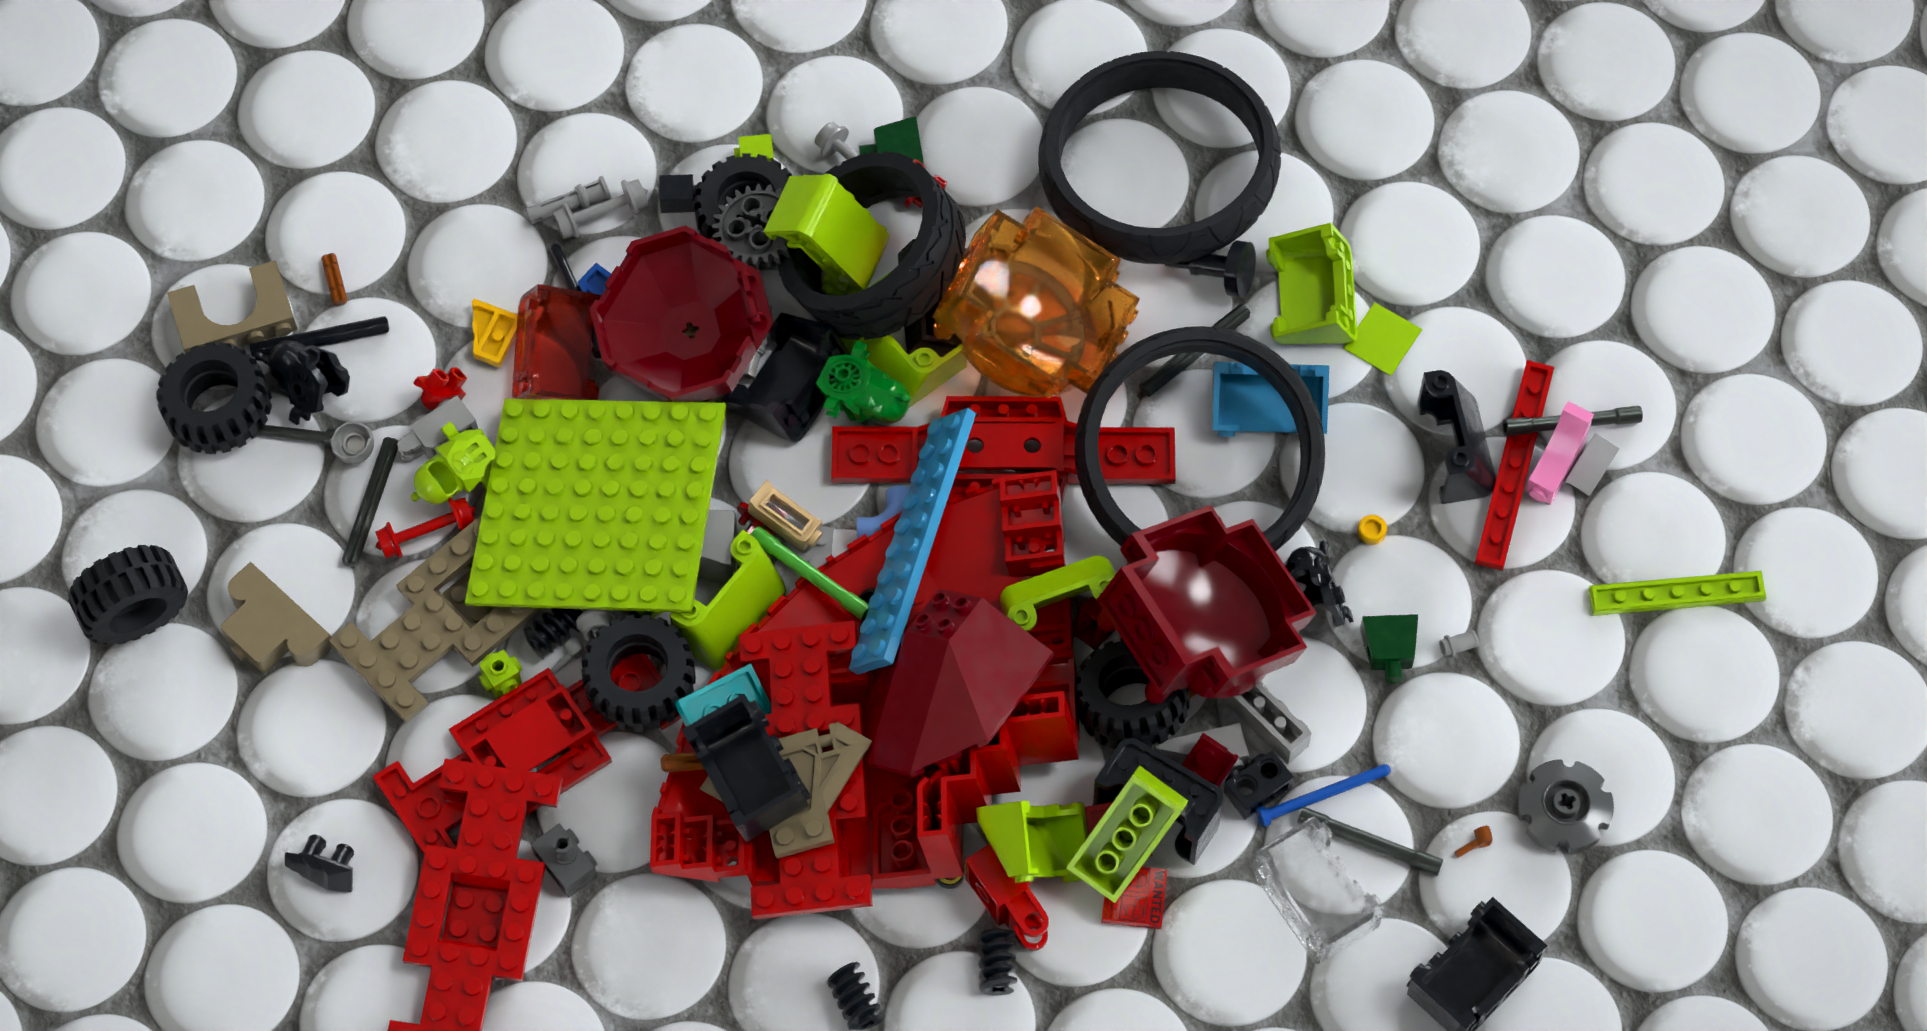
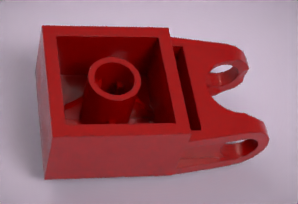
(1005, 899)

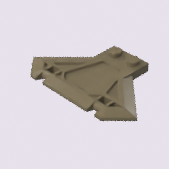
(824, 778)

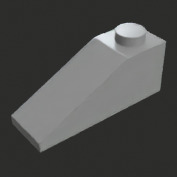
(1228, 736)

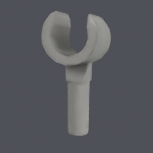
(575, 651)

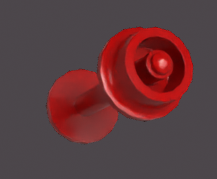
(389, 542)

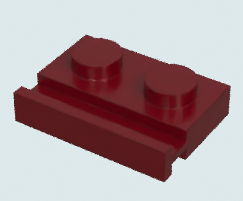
(1210, 760)

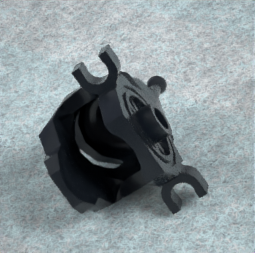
(305, 376)
(1313, 569)

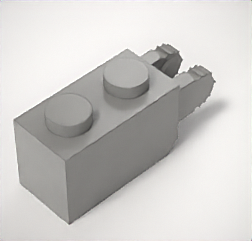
(426, 431)

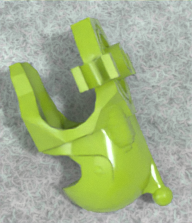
(455, 467)

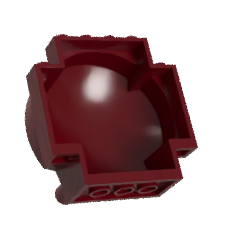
(1205, 606)

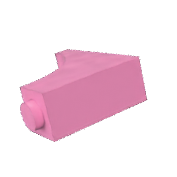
(1560, 453)

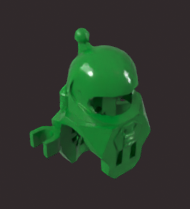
(869, 397)

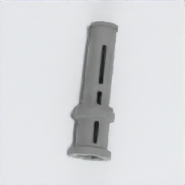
(581, 196)

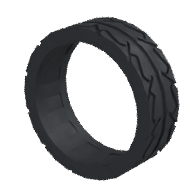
(918, 279)

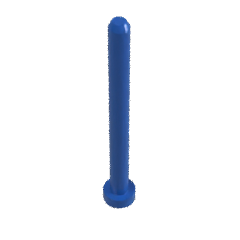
(1266, 815)

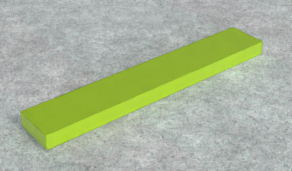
(1677, 593)

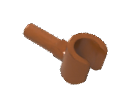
(1483, 839)

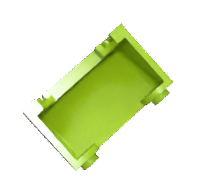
(1314, 287)
(737, 605)
(1034, 838)

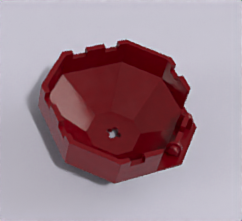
(660, 291)

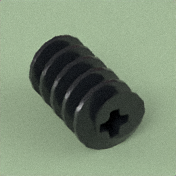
(551, 629)
(995, 961)
(853, 999)

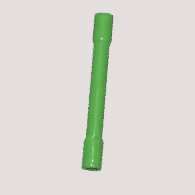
(847, 599)

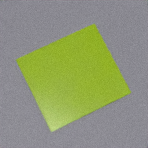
(1383, 339)

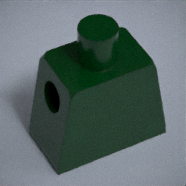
(896, 137)
(1390, 643)

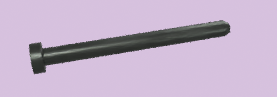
(298, 434)

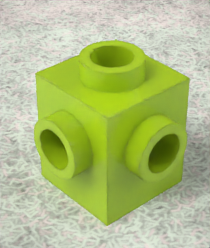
(500, 673)

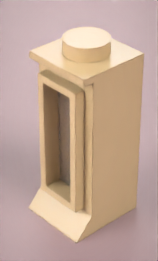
(785, 517)

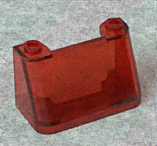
(554, 345)

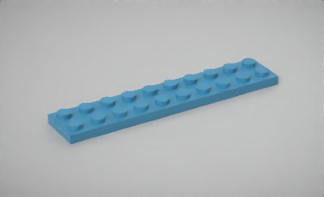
(912, 542)

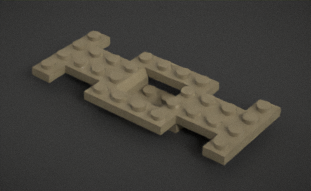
(429, 628)

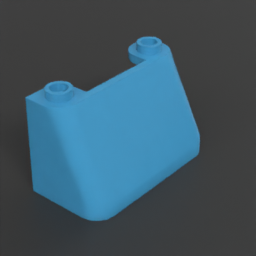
(1250, 403)

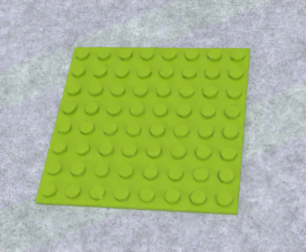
(597, 505)

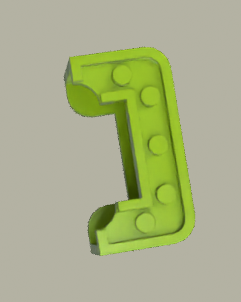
(831, 230)

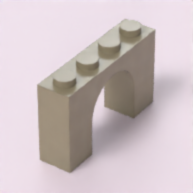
(269, 318)

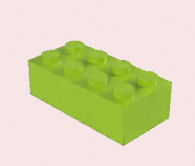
(1127, 834)

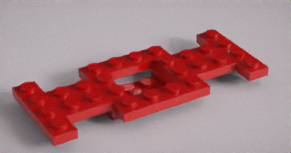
(798, 704)
(516, 734)
(490, 898)

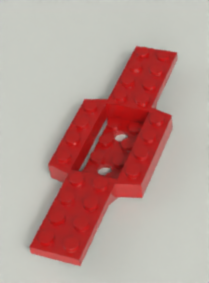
(1003, 428)

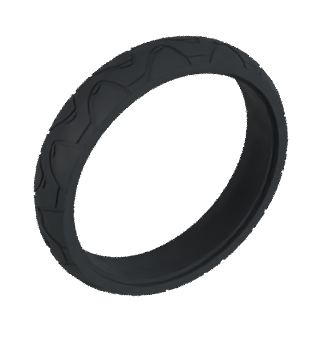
(1160, 70)
(1212, 341)

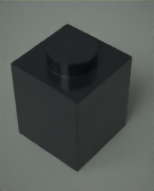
(676, 193)

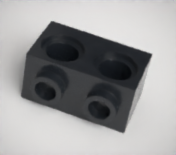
(1263, 789)

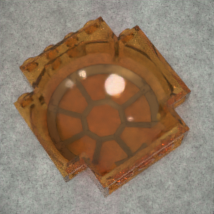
(1036, 306)

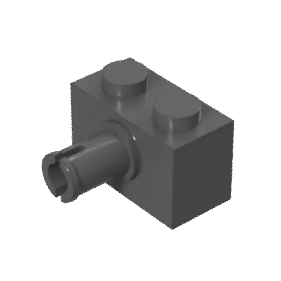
(564, 859)

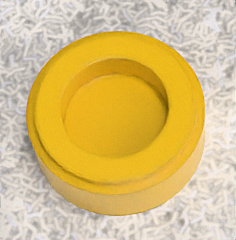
(1372, 529)

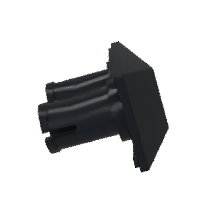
(328, 873)

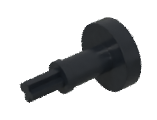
(1235, 268)

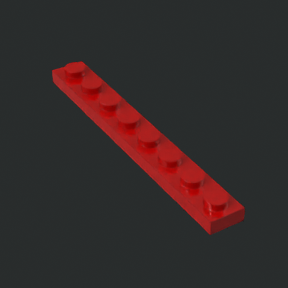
(1513, 469)

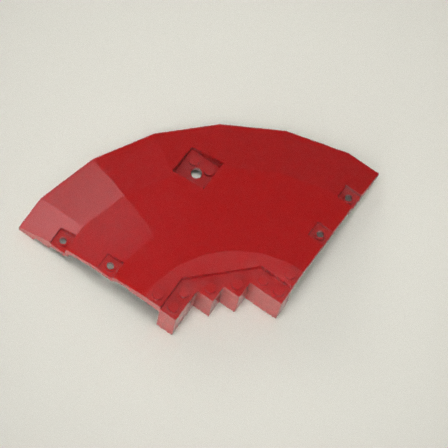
(915, 822)

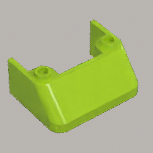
(919, 371)
(1024, 597)

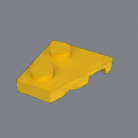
(492, 332)

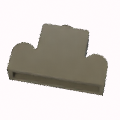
(270, 623)

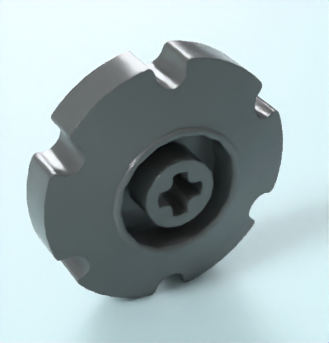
(1556, 824)

